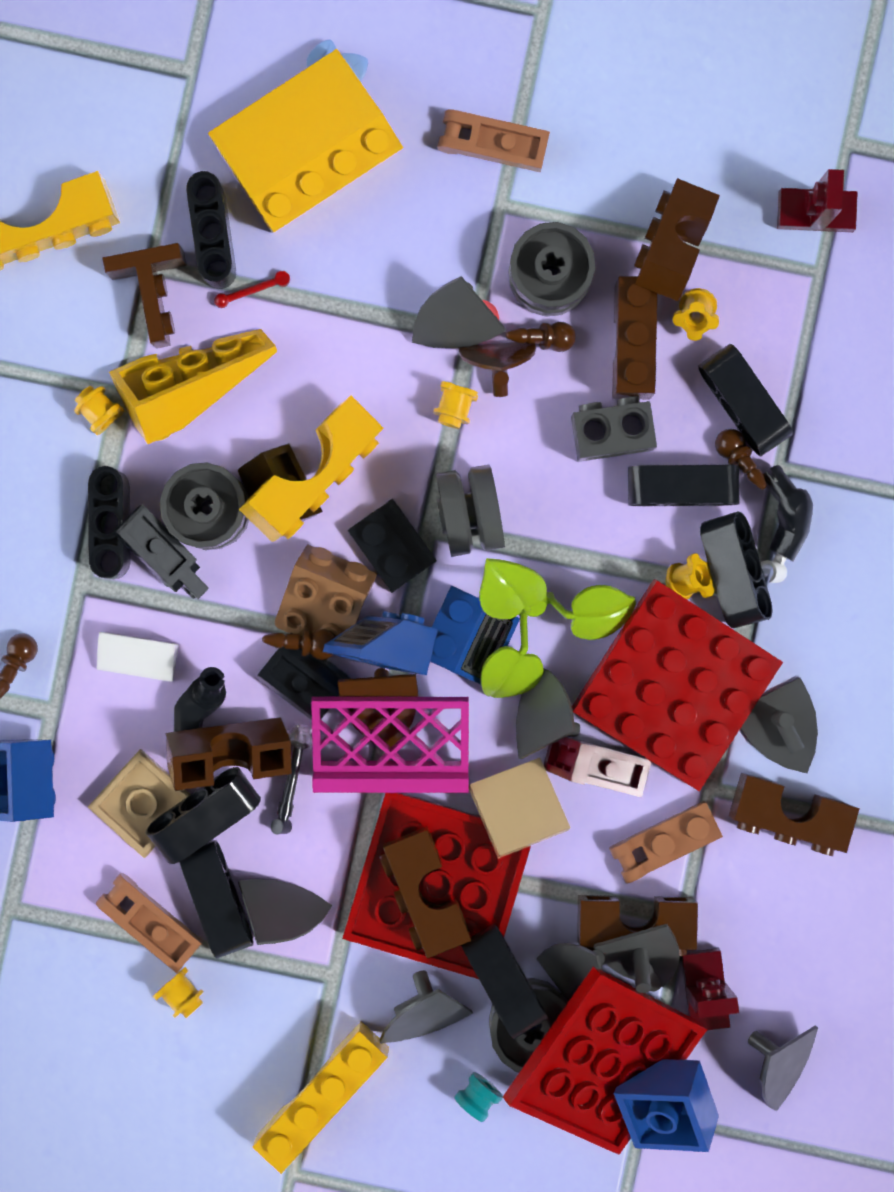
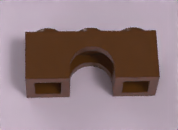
(668, 260)
(635, 340)
(255, 745)
(825, 825)
(600, 920)
(435, 925)

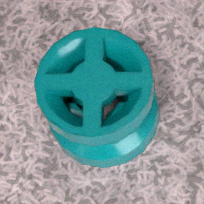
(478, 1097)

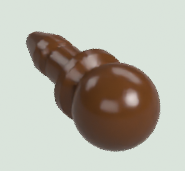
(558, 336)
(732, 446)
(309, 642)
(20, 650)

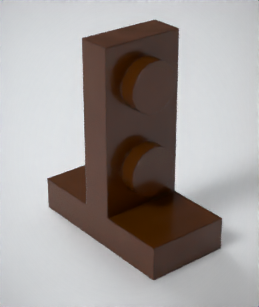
(152, 286)

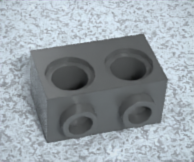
(615, 440)

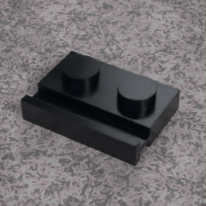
(392, 545)
(301, 678)

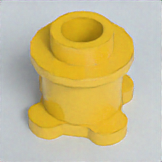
(696, 313)
(454, 405)
(97, 408)
(690, 578)
(180, 994)

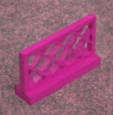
(386, 775)

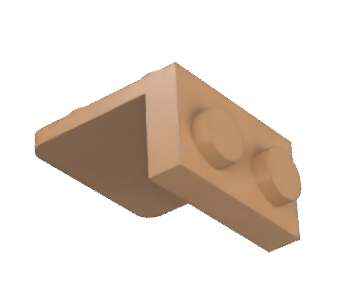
(324, 593)

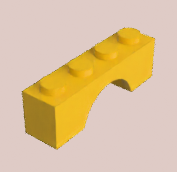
(82, 210)
(281, 502)
(322, 1098)

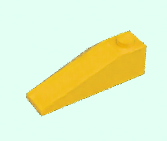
(177, 389)

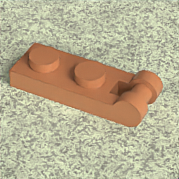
(494, 140)
(666, 841)
(149, 923)

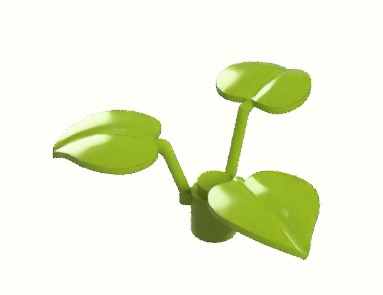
(518, 590)

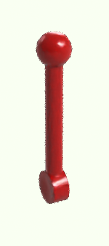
(281, 279)

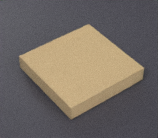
(136, 799)
(519, 807)

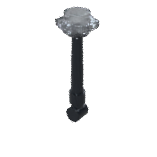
(300, 739)

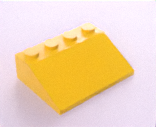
(305, 140)

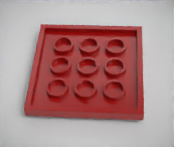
(676, 685)
(469, 872)
(594, 1047)

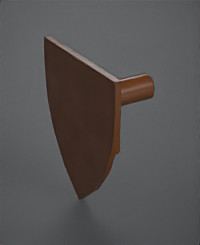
(499, 359)
(382, 686)

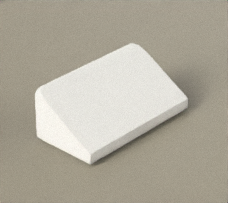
(136, 656)

